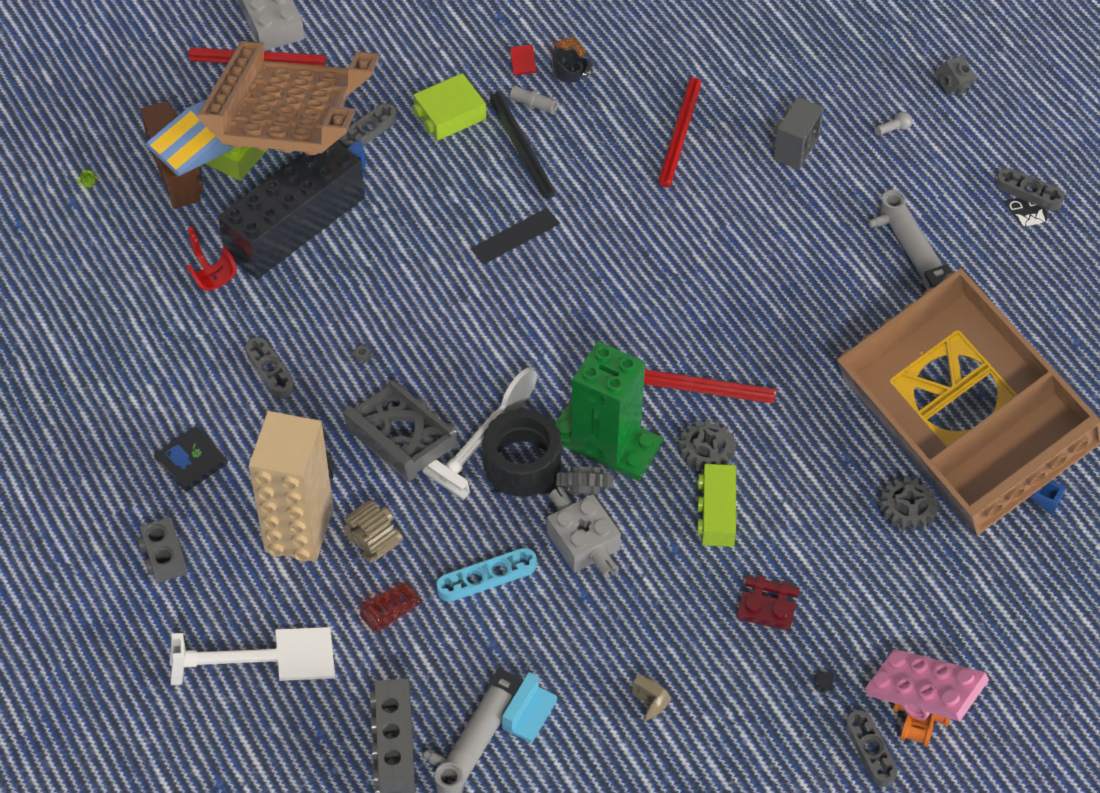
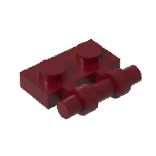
(768, 610)

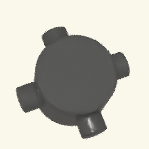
(362, 354)

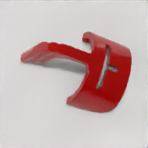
(225, 266)

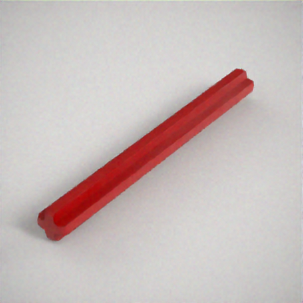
(224, 56)
(679, 132)
(709, 386)

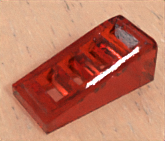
(377, 618)

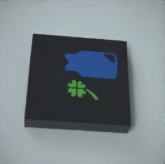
(190, 459)

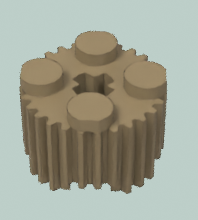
(372, 530)

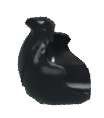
(569, 66)

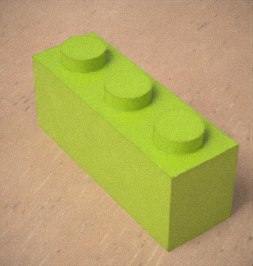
(717, 505)

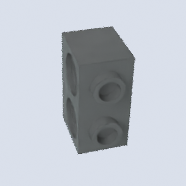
(165, 549)

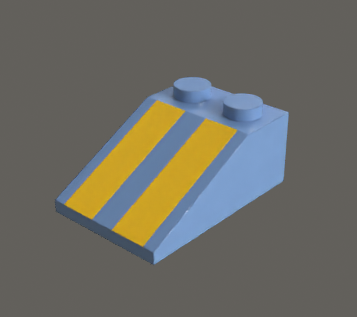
(187, 142)

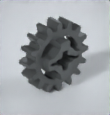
(708, 443)
(585, 480)
(909, 502)

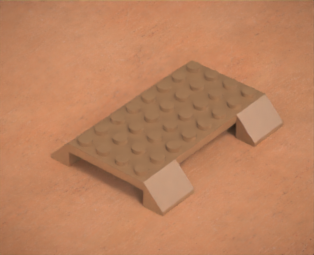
(282, 102)

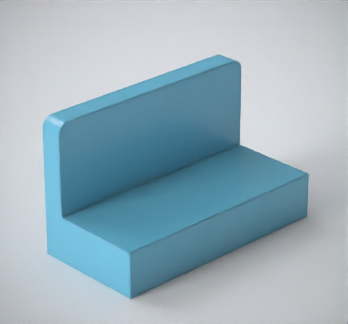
(528, 709)

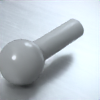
(901, 121)

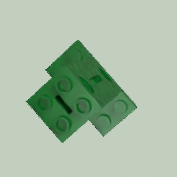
(607, 413)

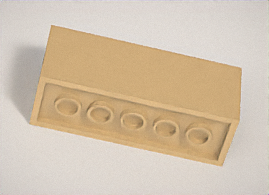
(291, 486)

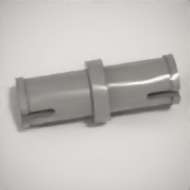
(534, 99)

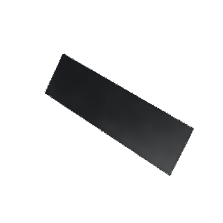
(515, 236)

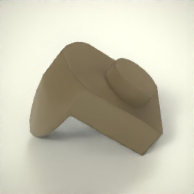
(651, 693)

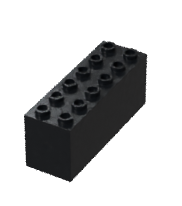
(291, 208)

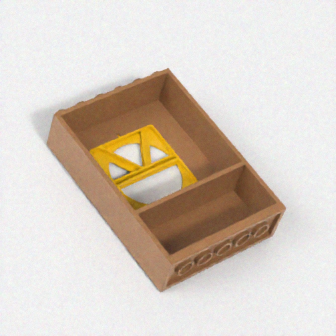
(1012, 453)

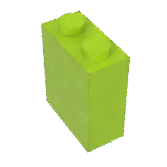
(449, 107)

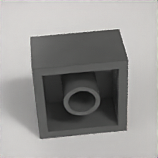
(797, 133)

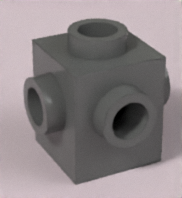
(955, 76)

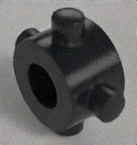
(824, 682)

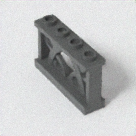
(364, 423)

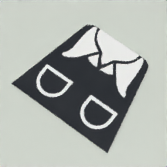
(1026, 212)

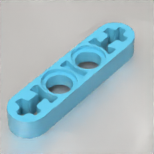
(484, 570)

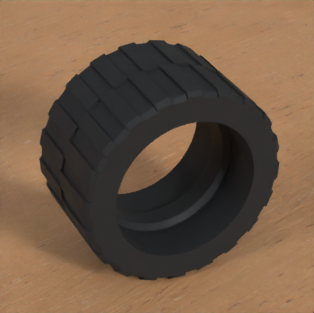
(515, 427)

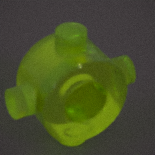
(87, 178)

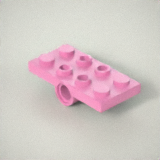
(926, 685)

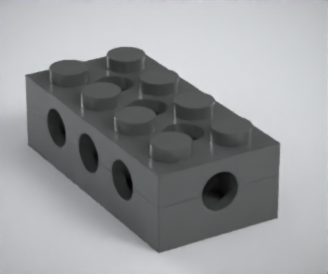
(392, 737)

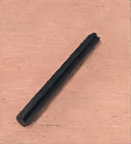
(522, 145)

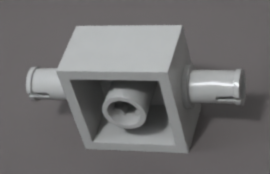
(583, 533)

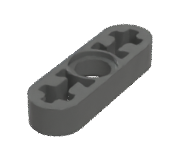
(372, 118)
(1017, 177)
(269, 357)
(871, 760)

